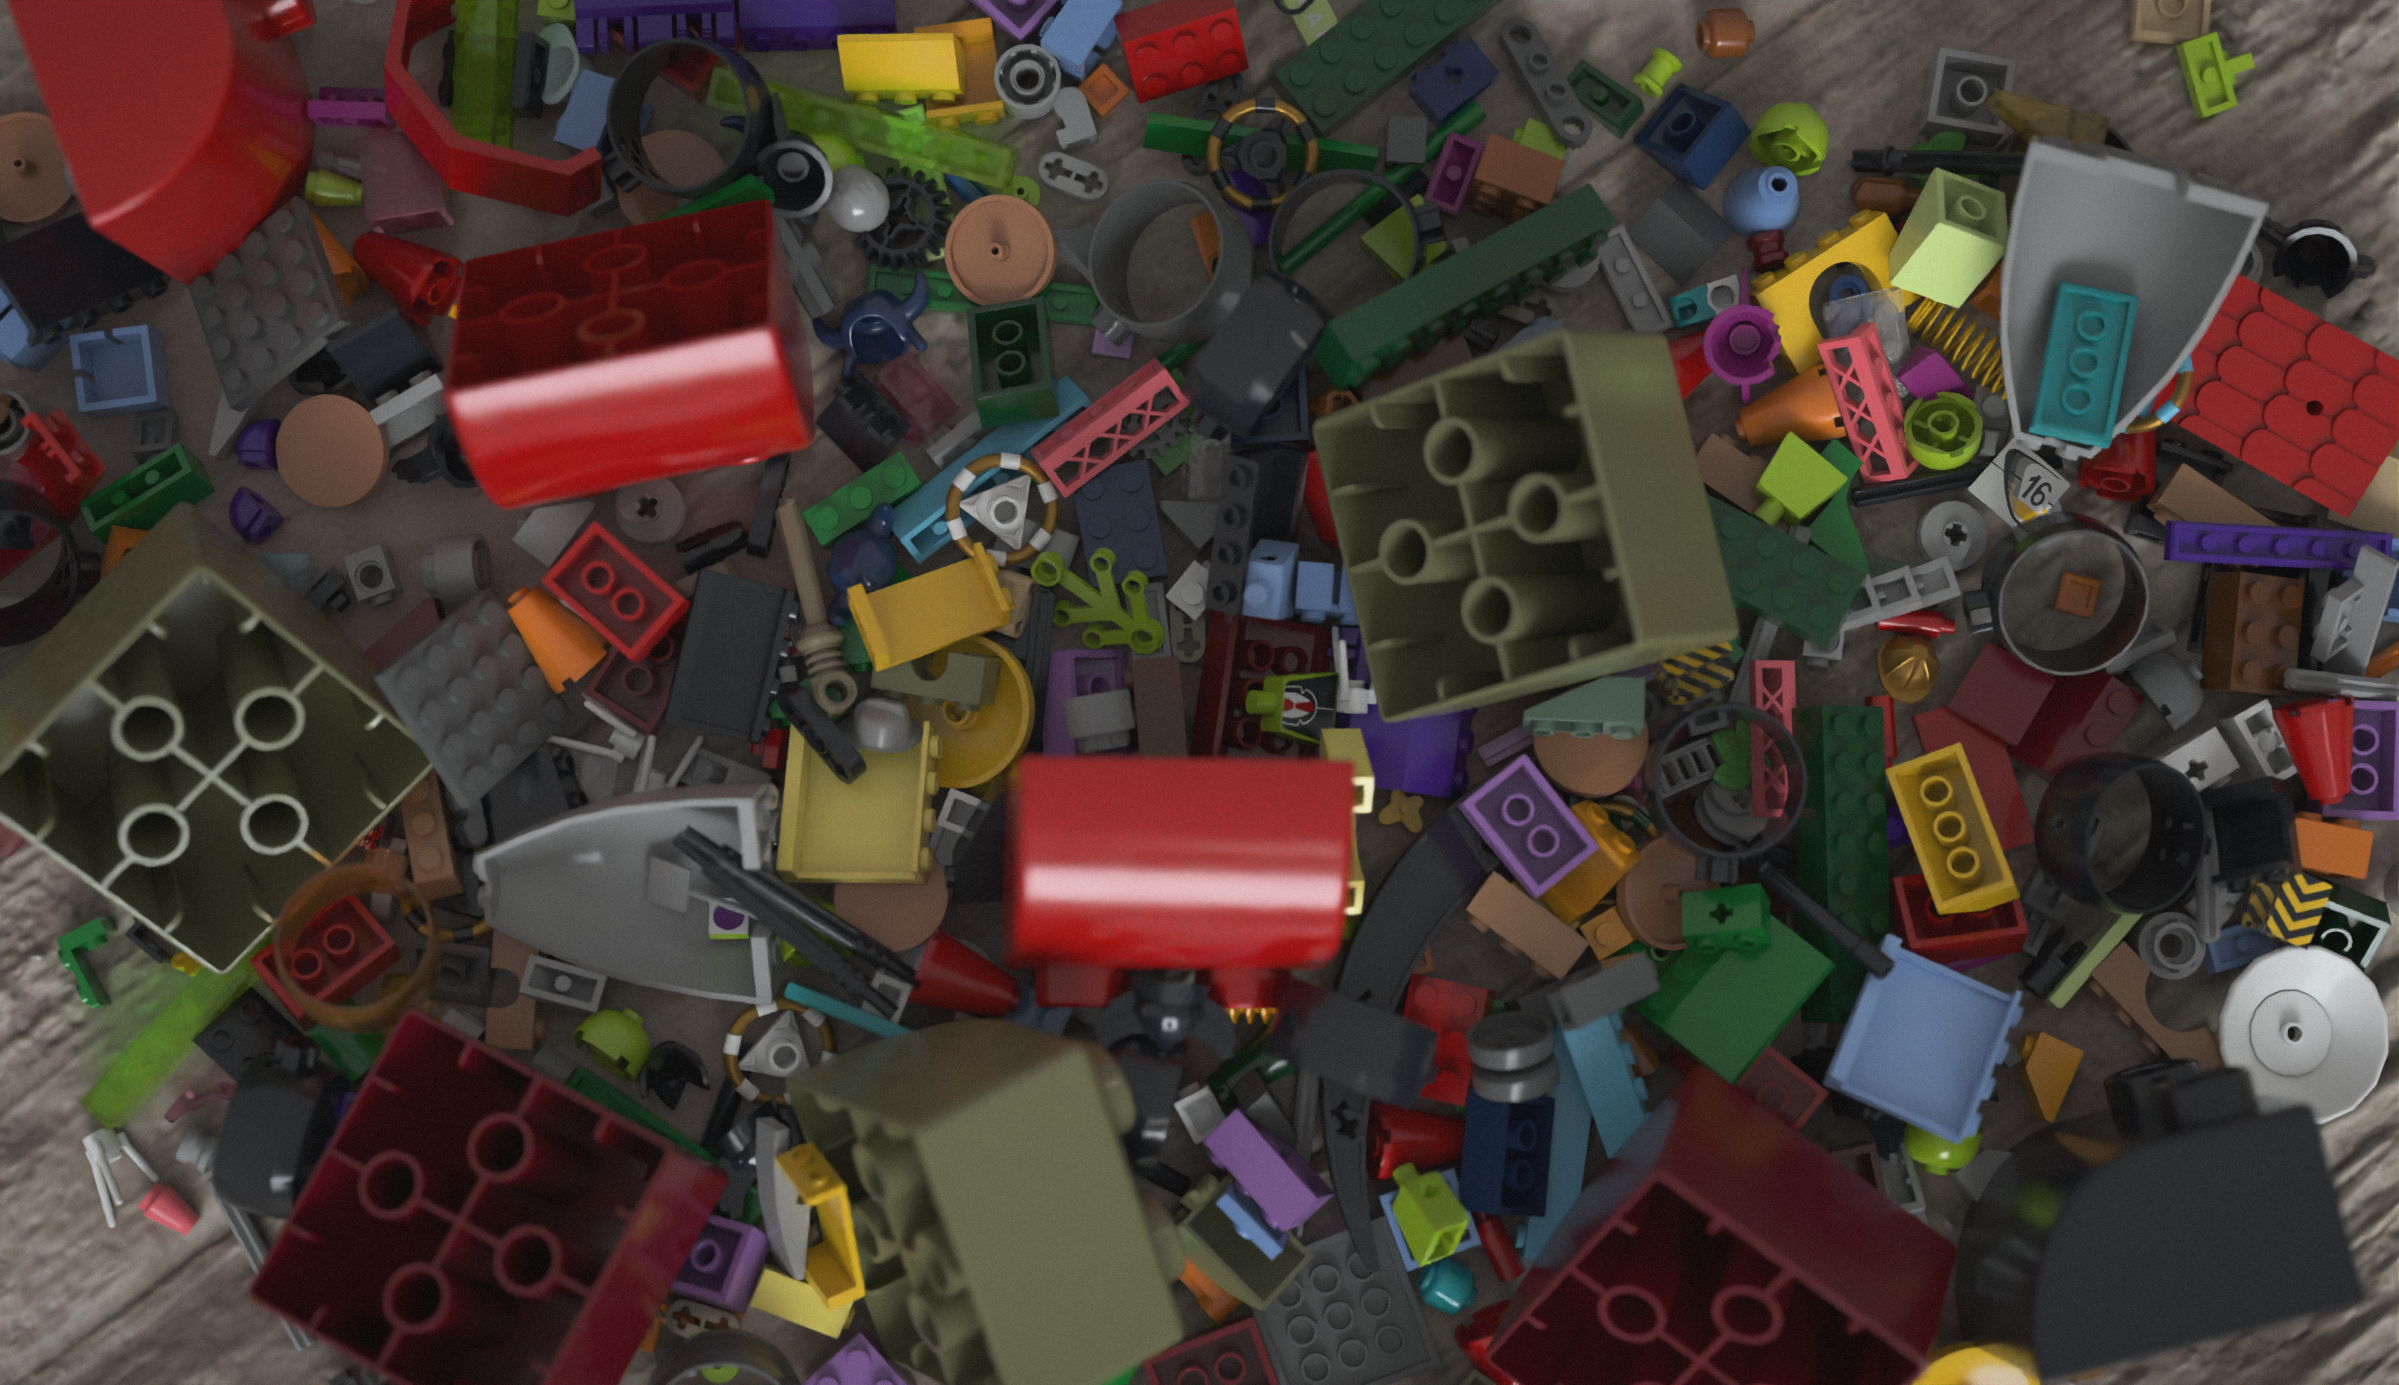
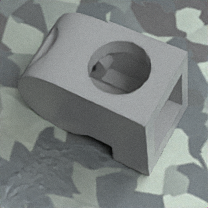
(1073, 113)

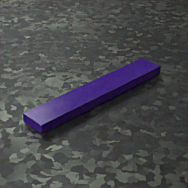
(2269, 545)

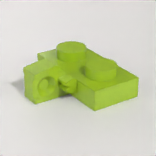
(2211, 73)

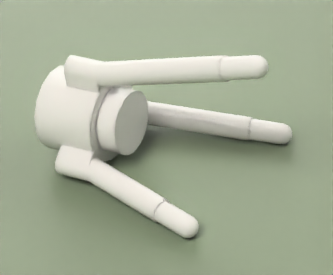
(1351, 694)
(626, 736)
(651, 779)
(102, 1150)

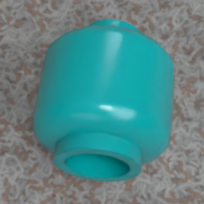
(1447, 1286)

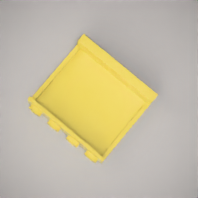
(859, 829)

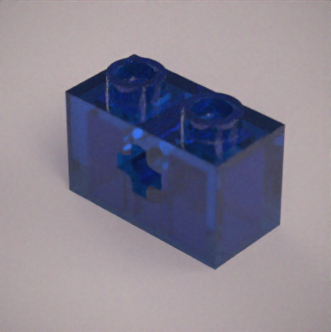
(1441, 101)

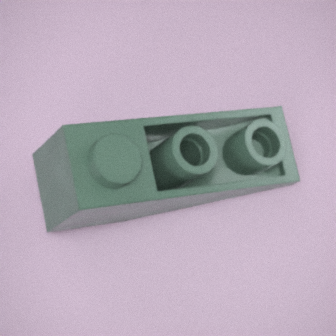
(1598, 707)

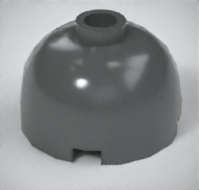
(2170, 686)

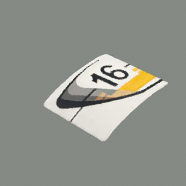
(2018, 484)

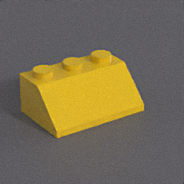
(903, 67)

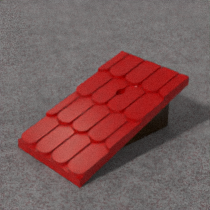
(2292, 396)

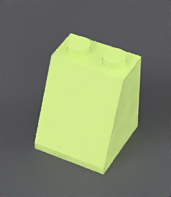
(1950, 239)

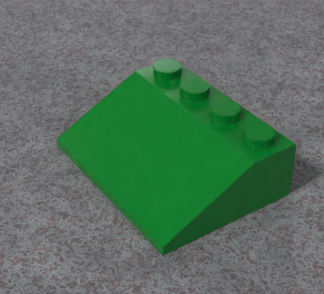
(1735, 1000)

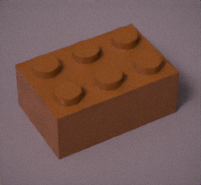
(1512, 180)

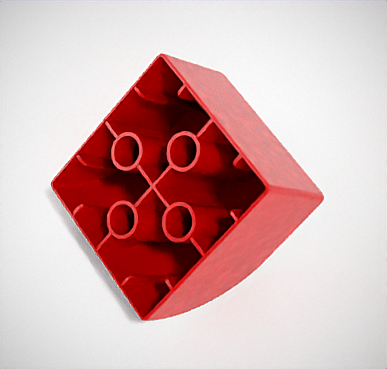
(175, 117)
(629, 357)
(1174, 871)

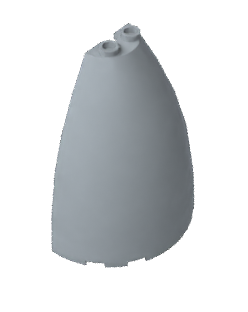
(2123, 228)
(583, 885)

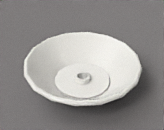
(2335, 1021)

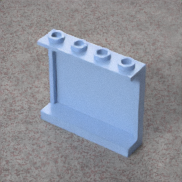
(1924, 1044)

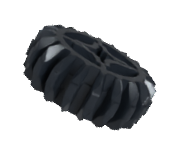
(907, 202)

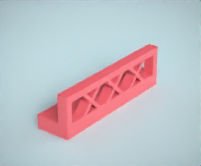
(1881, 397)
(1100, 417)
(1776, 694)

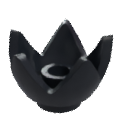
(318, 375)
(668, 1071)

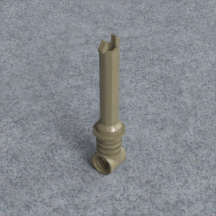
(819, 637)

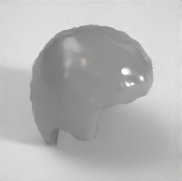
(857, 199)

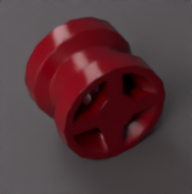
(1767, 251)

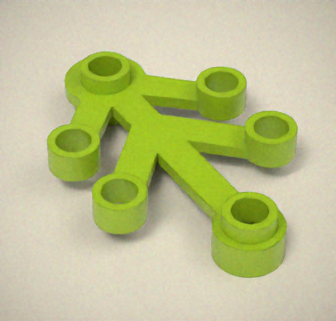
(1102, 604)

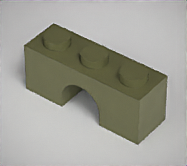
(967, 681)

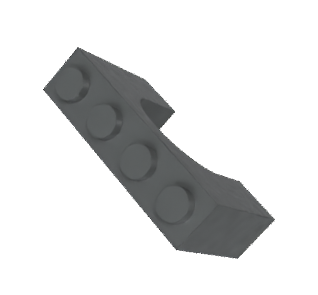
(1590, 991)

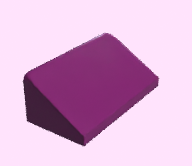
(1454, 174)
(1929, 373)

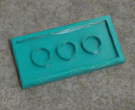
(2083, 364)
(844, 1009)

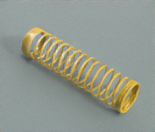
(1928, 310)

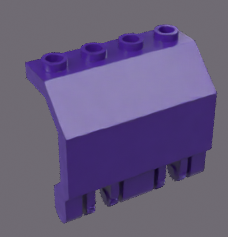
(654, 22)
(811, 23)
(1411, 754)

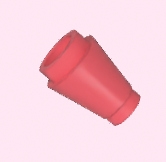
(169, 1208)

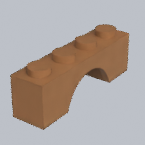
(2122, 984)

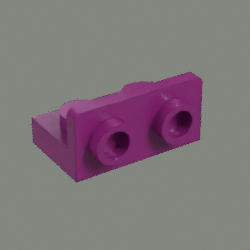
(350, 108)

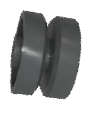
(1512, 1056)

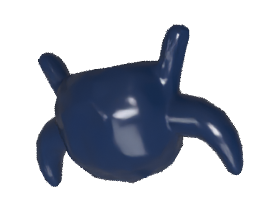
(876, 327)
(862, 558)

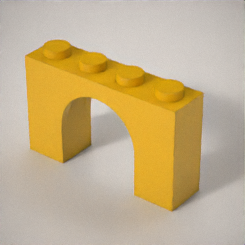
(1787, 291)

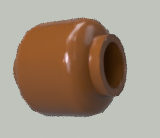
(1724, 33)

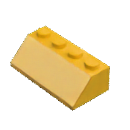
(1952, 832)

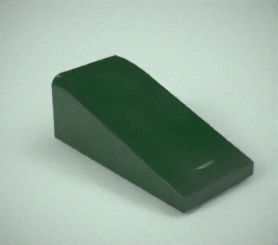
(1605, 99)

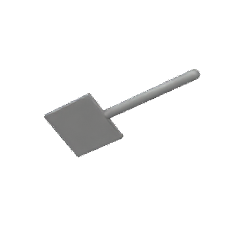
(671, 888)

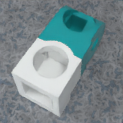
(1704, 302)

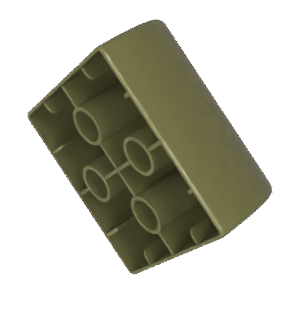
(1524, 523)
(199, 741)
(996, 1204)

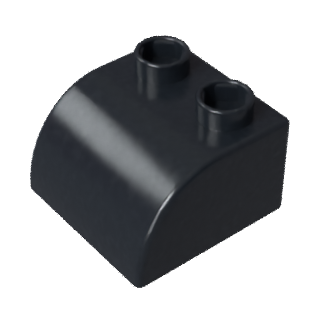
(2154, 1226)

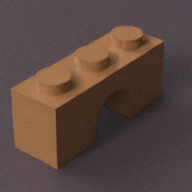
(430, 848)
(522, 1022)

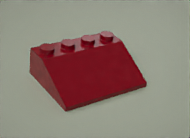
(1237, 660)

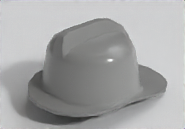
(882, 726)

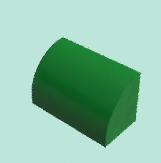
(349, 1051)

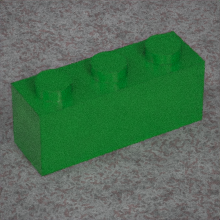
(147, 493)
(852, 504)

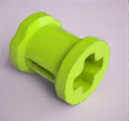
(1657, 73)

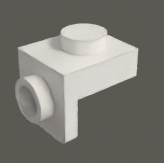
(1191, 589)
(1199, 1111)

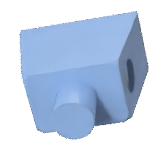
(1271, 583)

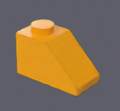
(1604, 932)
(2046, 1072)

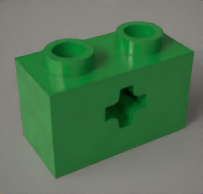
(1726, 918)

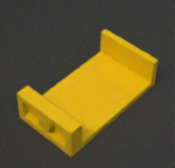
(931, 610)
(832, 1265)

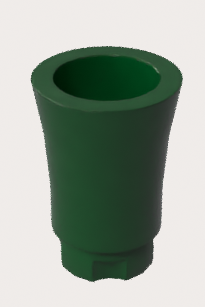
(1246, 1059)

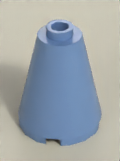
(1762, 201)

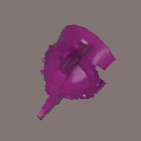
(1742, 343)

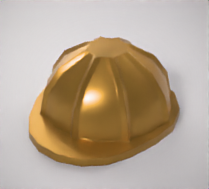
(1907, 667)

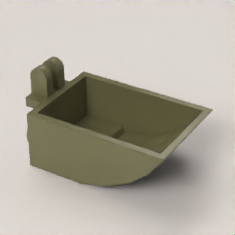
(1228, 1257)

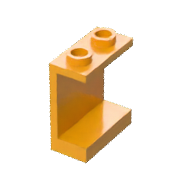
(981, 96)
(1595, 876)

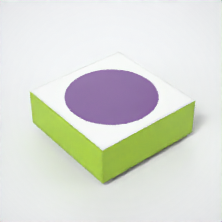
(727, 923)

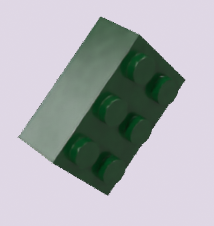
(1012, 362)

